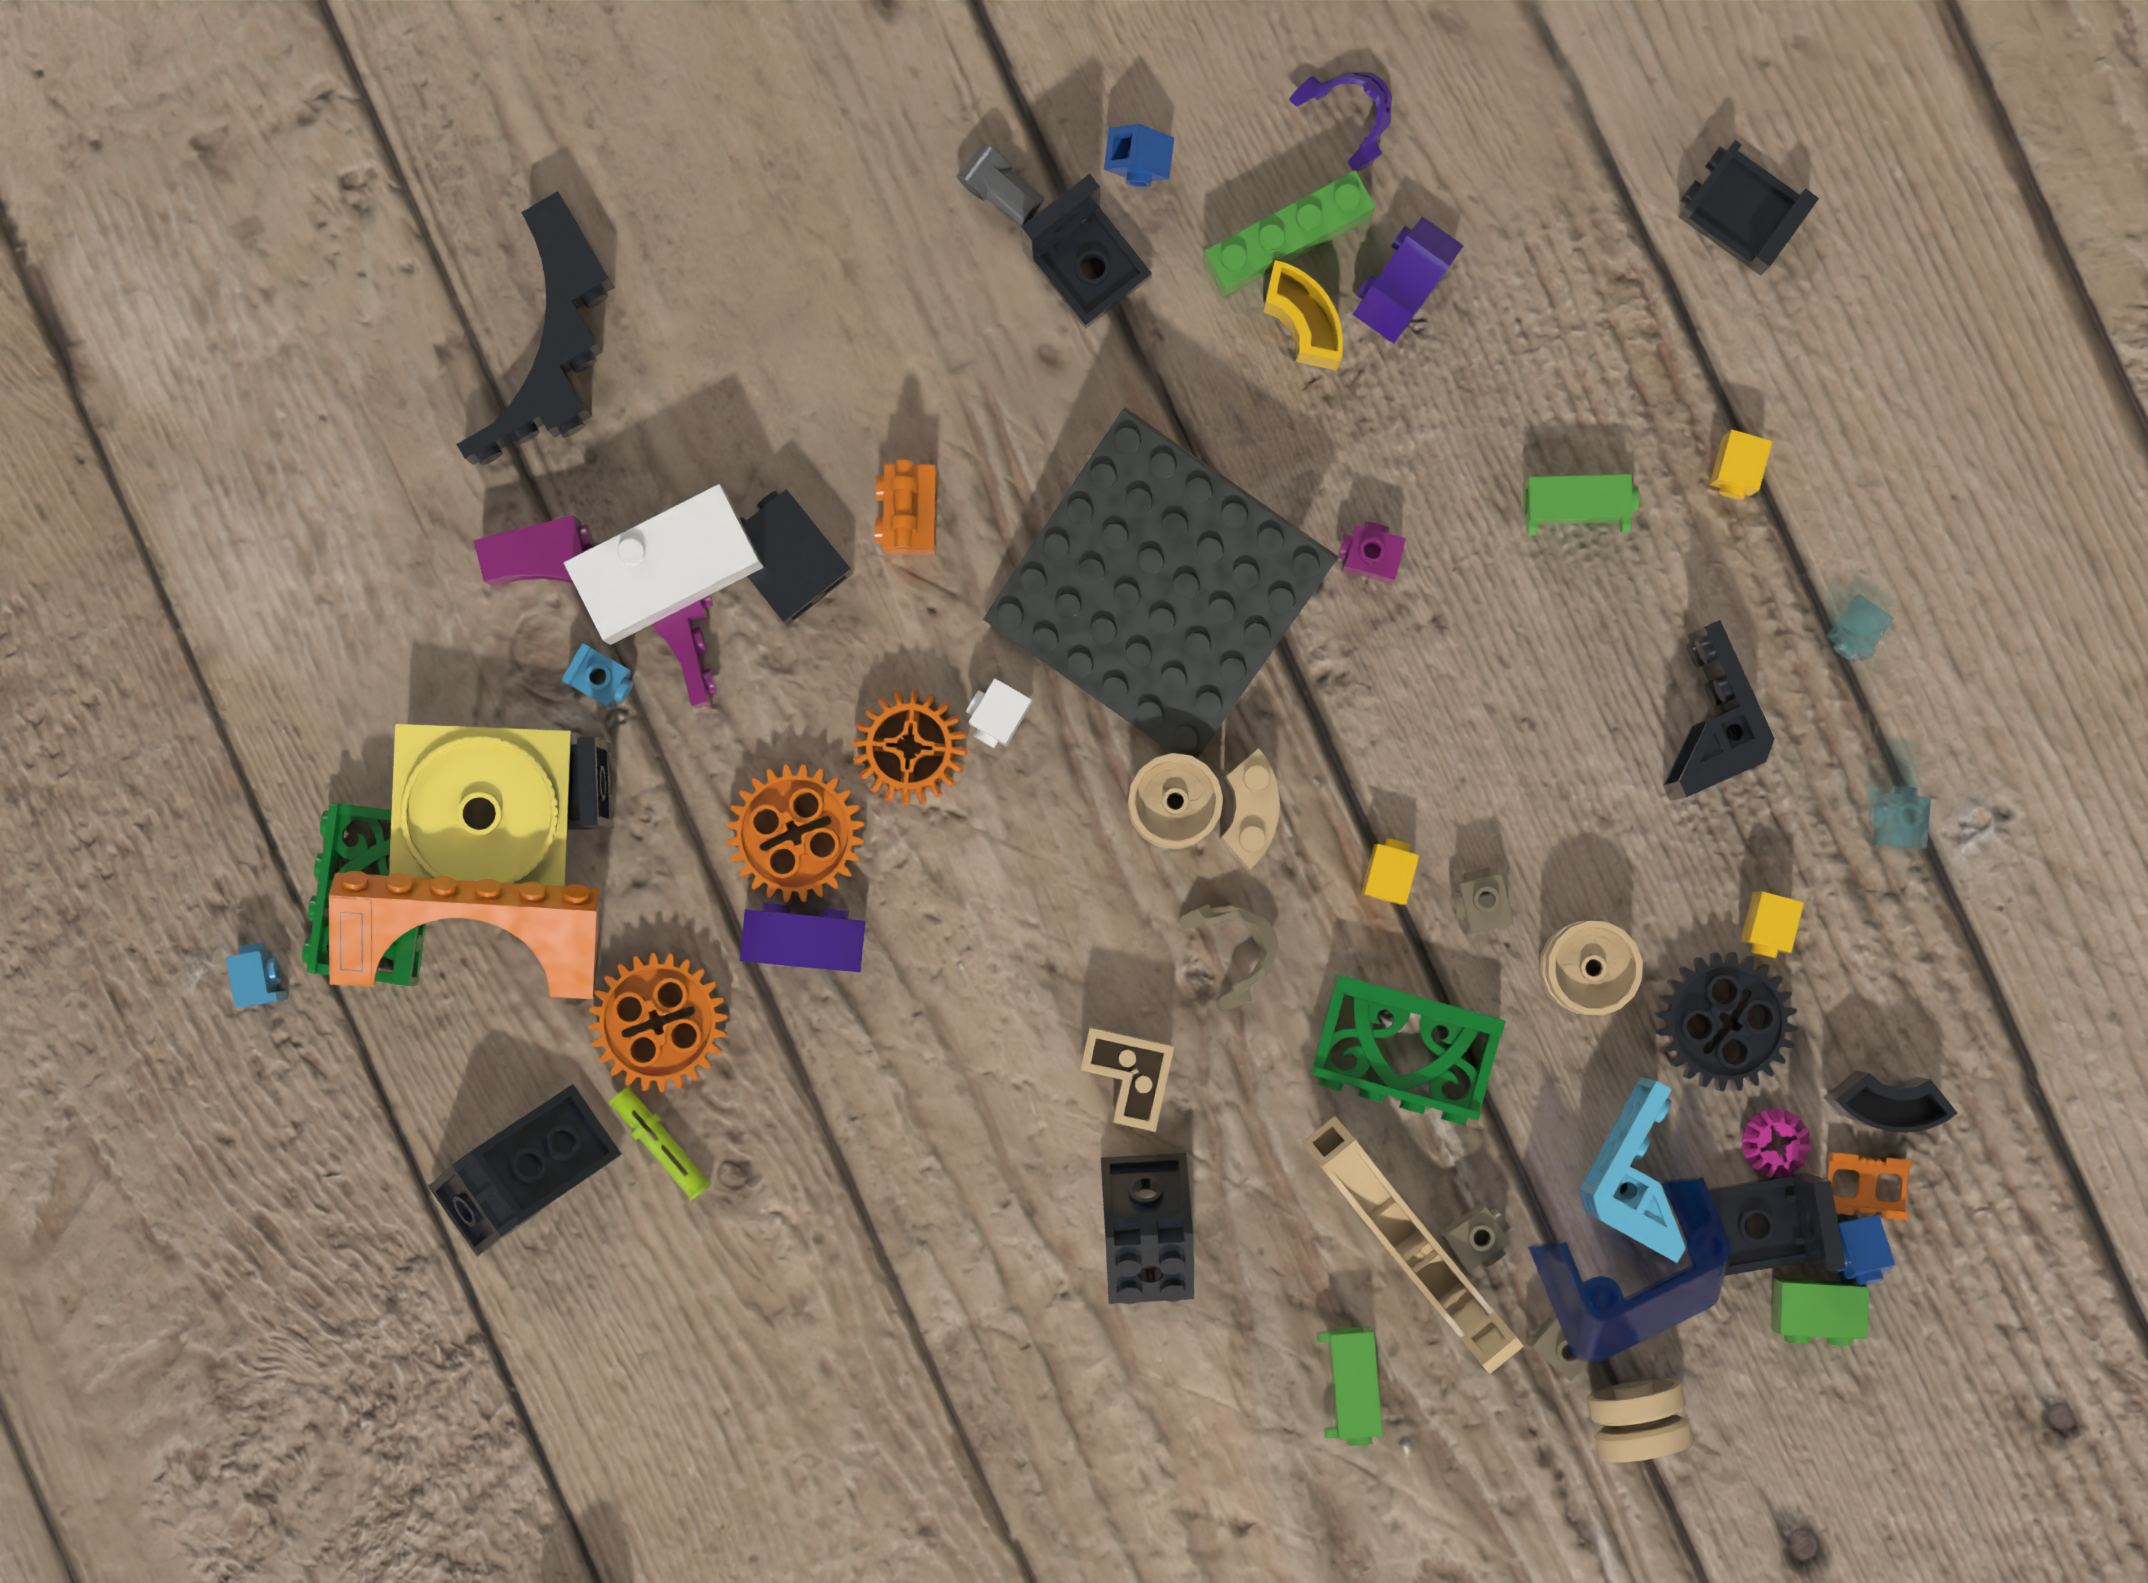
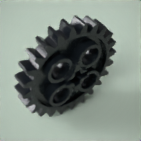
(1757, 1045)

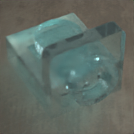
(1859, 629)

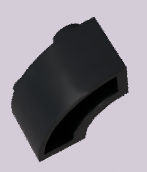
(1892, 1108)

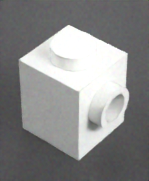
(997, 713)

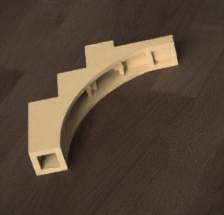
(1412, 1245)

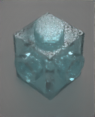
(1900, 818)

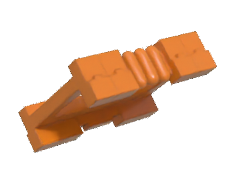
(1868, 1170)

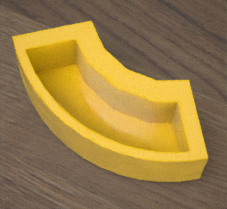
(1307, 314)

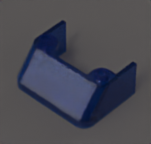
(1597, 1315)

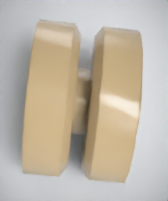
(1183, 777)
(1616, 973)
(1640, 1420)

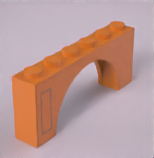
(377, 909)

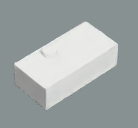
(663, 564)

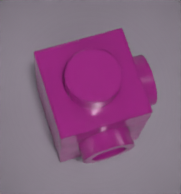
(1372, 552)

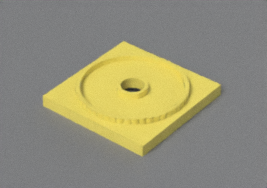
(515, 769)

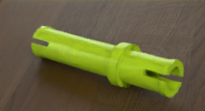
(625, 1104)

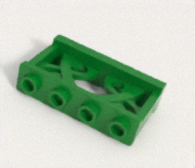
(406, 949)
(1461, 1027)

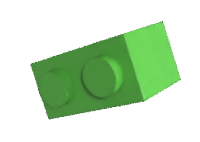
(1819, 1310)

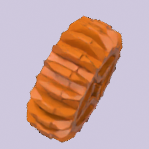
(907, 782)

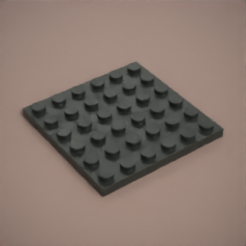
(1159, 586)

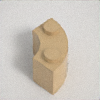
(1255, 809)

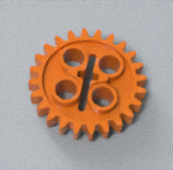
(809, 869)
(670, 1058)

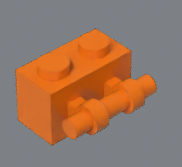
(908, 508)

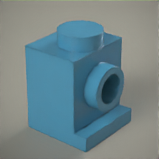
(580, 673)
(254, 976)

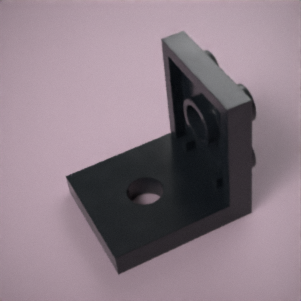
(1078, 230)
(589, 785)
(1798, 1221)
(1148, 1229)

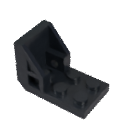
(1707, 751)
(523, 1169)

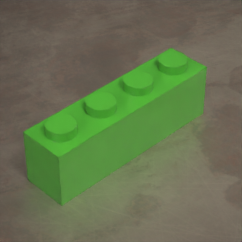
(1289, 233)

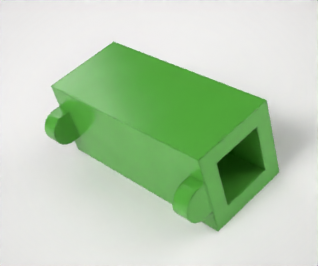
(1579, 500)
(1353, 1385)

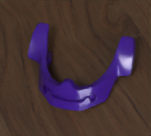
(1373, 87)

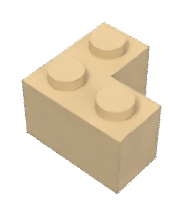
(1143, 1073)

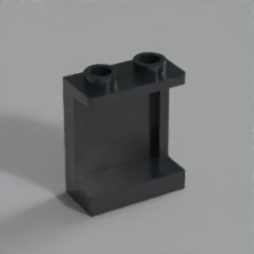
(1745, 208)
(795, 557)

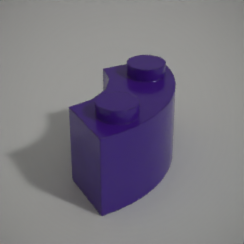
(1407, 279)
(802, 940)

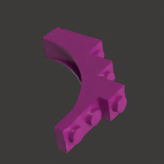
(540, 554)

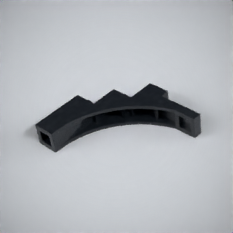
(567, 344)

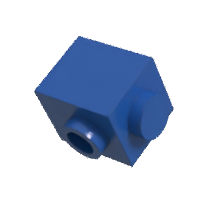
(1139, 154)
(1865, 1251)

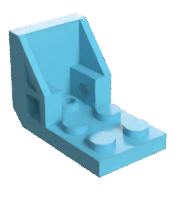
(1643, 1207)

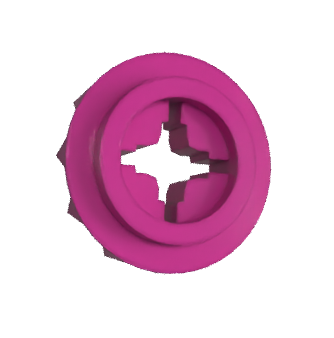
(1758, 1134)

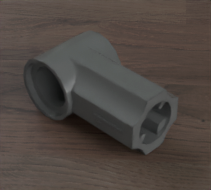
(991, 178)

